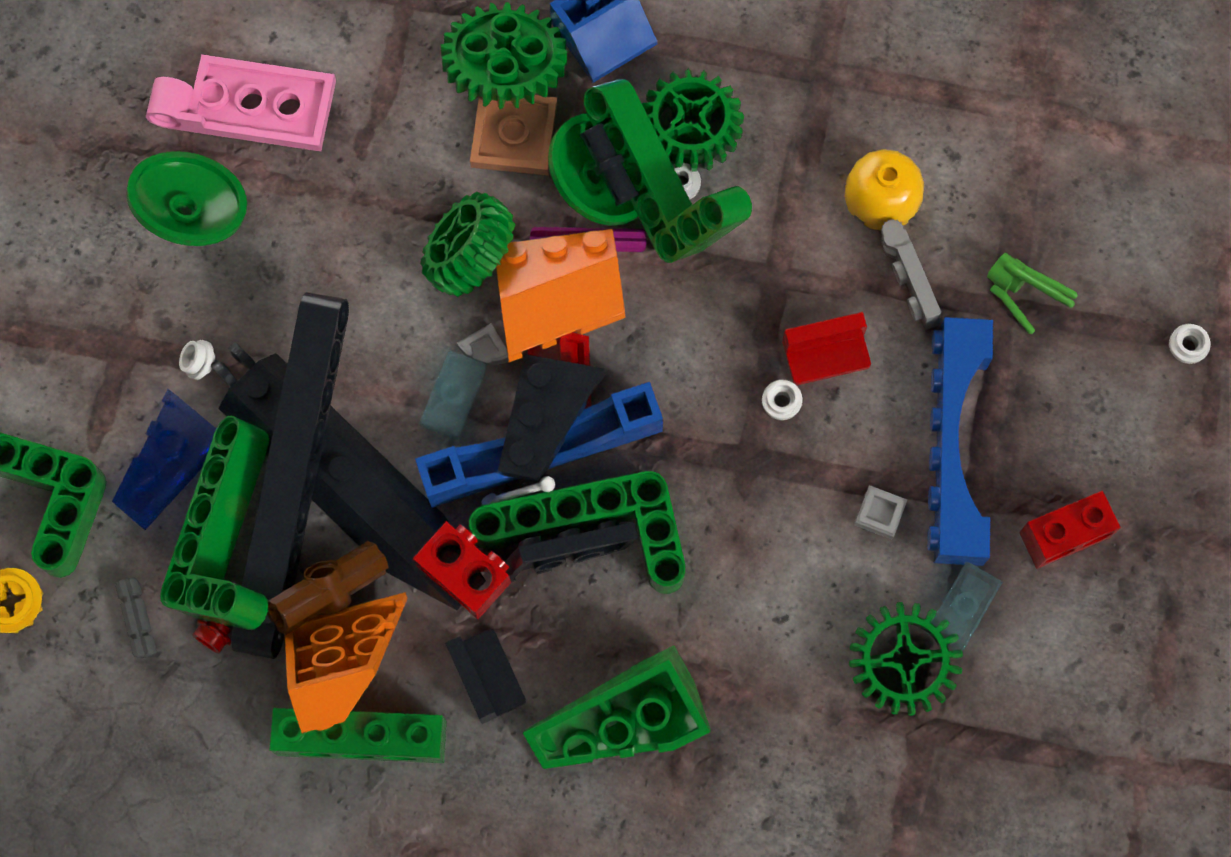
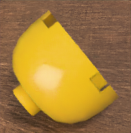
(884, 188)

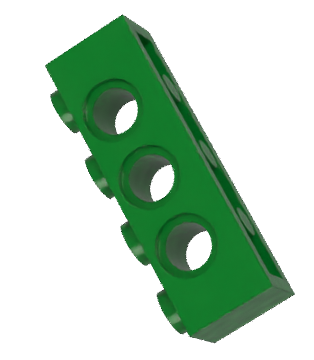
(363, 737)

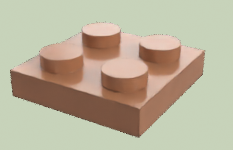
(514, 137)

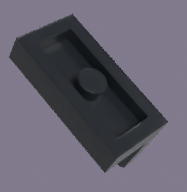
(486, 675)

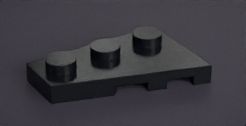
(543, 411)
(548, 554)

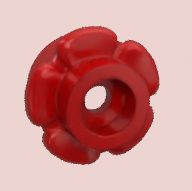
(212, 635)

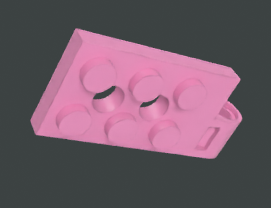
(219, 92)

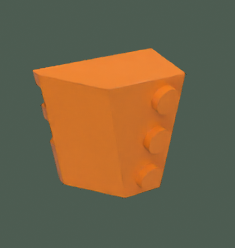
(558, 288)
(337, 658)

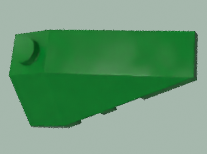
(632, 713)

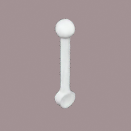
(546, 484)

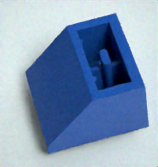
(603, 32)

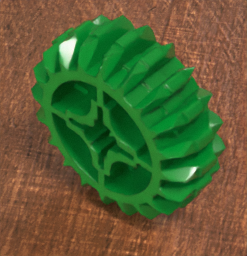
(710, 100)
(467, 244)
(902, 630)

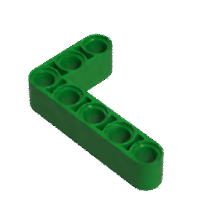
(662, 203)
(64, 497)
(590, 515)
(211, 529)

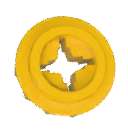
(24, 585)

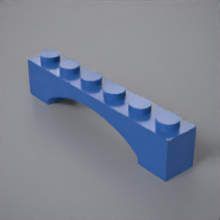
(606, 425)
(959, 528)

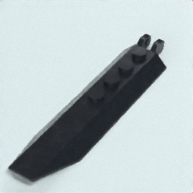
(352, 478)

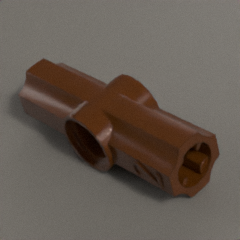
(327, 587)

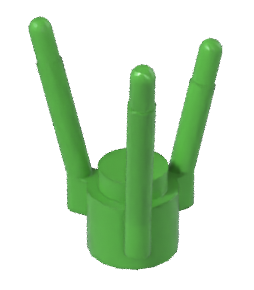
(1012, 274)

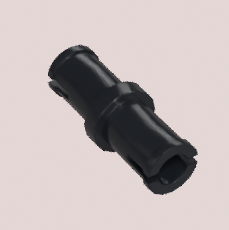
(609, 164)

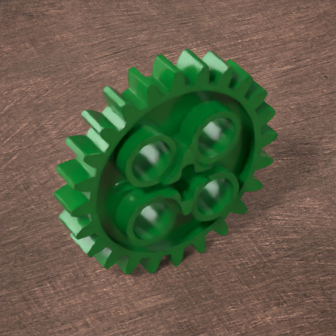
(504, 55)

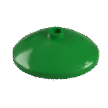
(573, 169)
(186, 198)

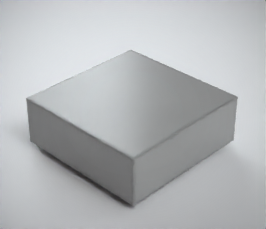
(880, 512)

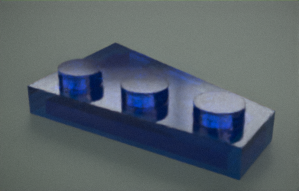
(167, 461)

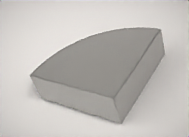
(484, 346)

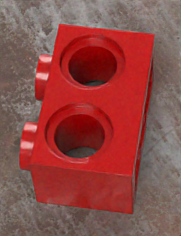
(1069, 529)
(455, 576)

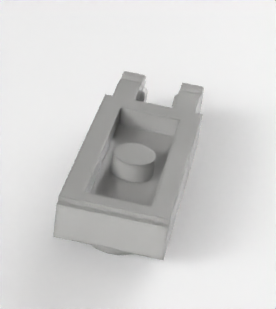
(910, 272)

